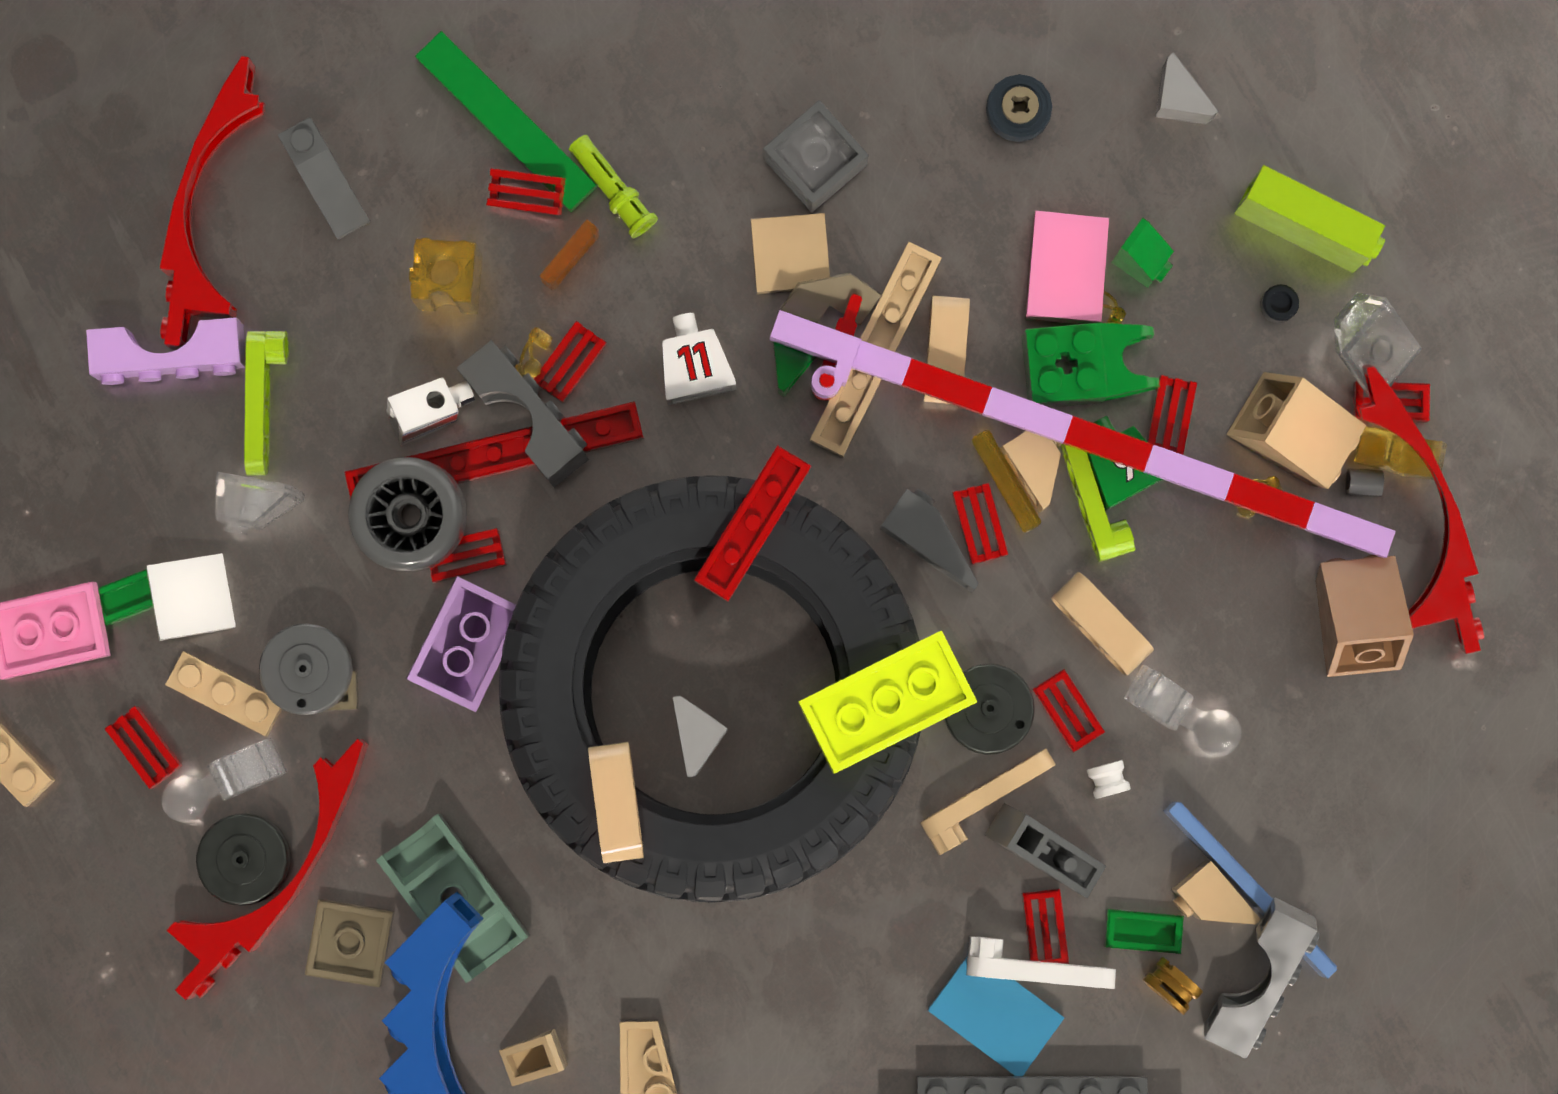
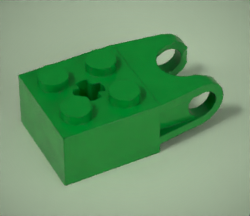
(1095, 359)

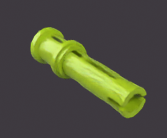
(622, 199)

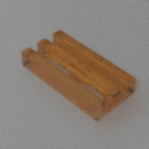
(569, 255)

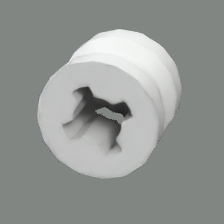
(1108, 779)

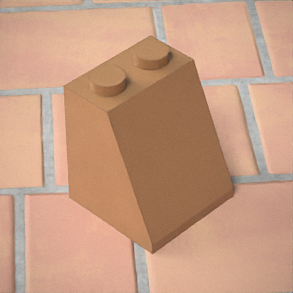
(1362, 615)

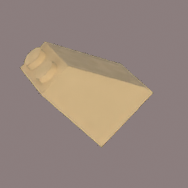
(1297, 428)

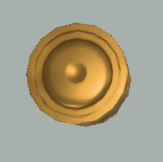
(1175, 982)

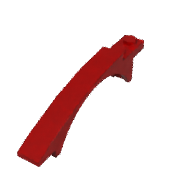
(190, 289)
(1447, 592)
(219, 942)

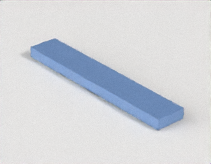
(1237, 875)

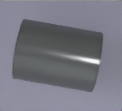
(1364, 482)

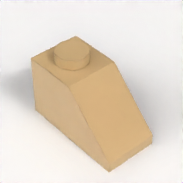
(1035, 465)
(1211, 897)

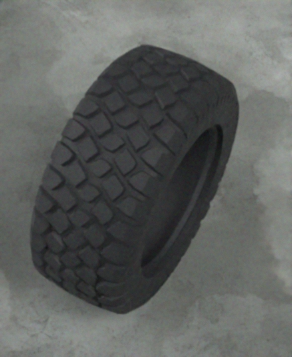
(553, 657)

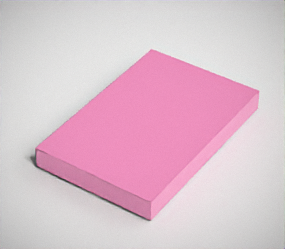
(1067, 268)
(51, 630)

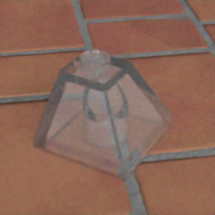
(1375, 335)
(252, 502)

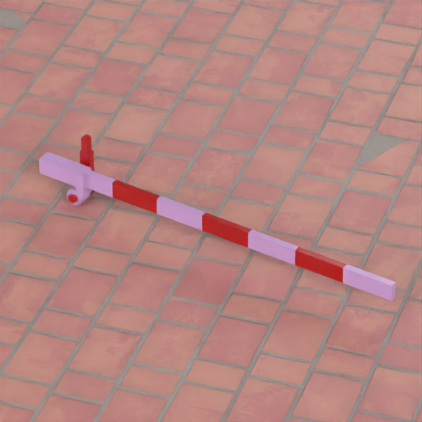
(844, 351)

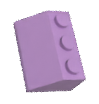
(463, 644)

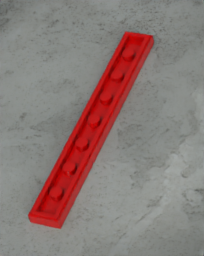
(507, 450)

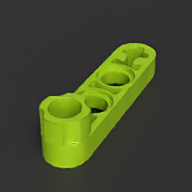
(261, 351)
(1106, 538)

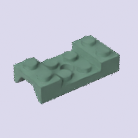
(437, 860)

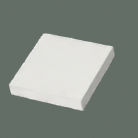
(190, 596)

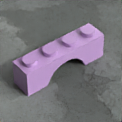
(214, 347)

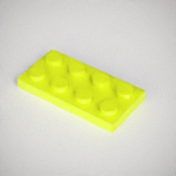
(887, 702)

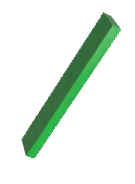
(504, 118)

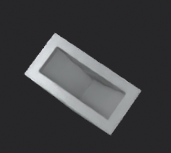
(1181, 96)
(697, 733)

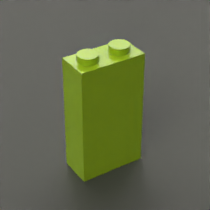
(1311, 220)

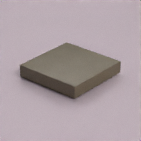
(349, 943)

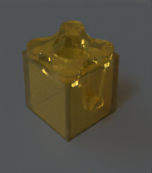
(462, 291)

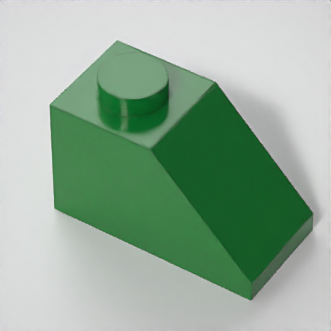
(1144, 255)

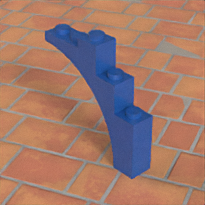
(419, 1018)

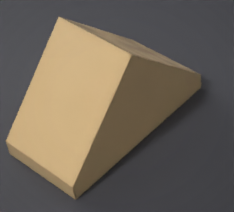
(534, 1058)

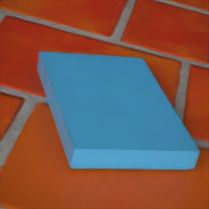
(996, 1017)

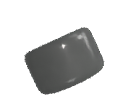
(378, 506)

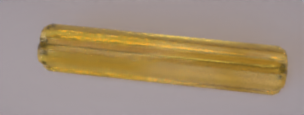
(1006, 481)

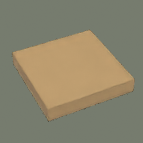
(789, 251)

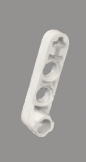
(987, 961)

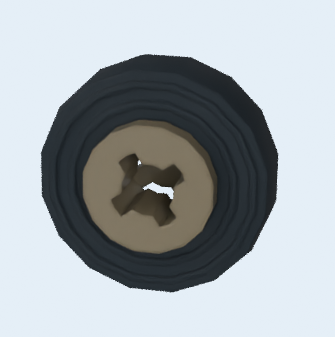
(1010, 118)

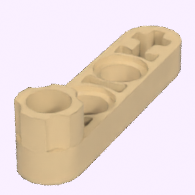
(944, 826)

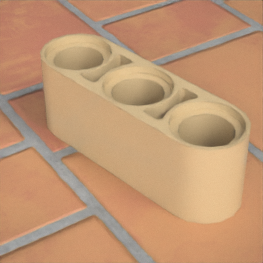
(948, 336)
(1102, 624)
(616, 802)

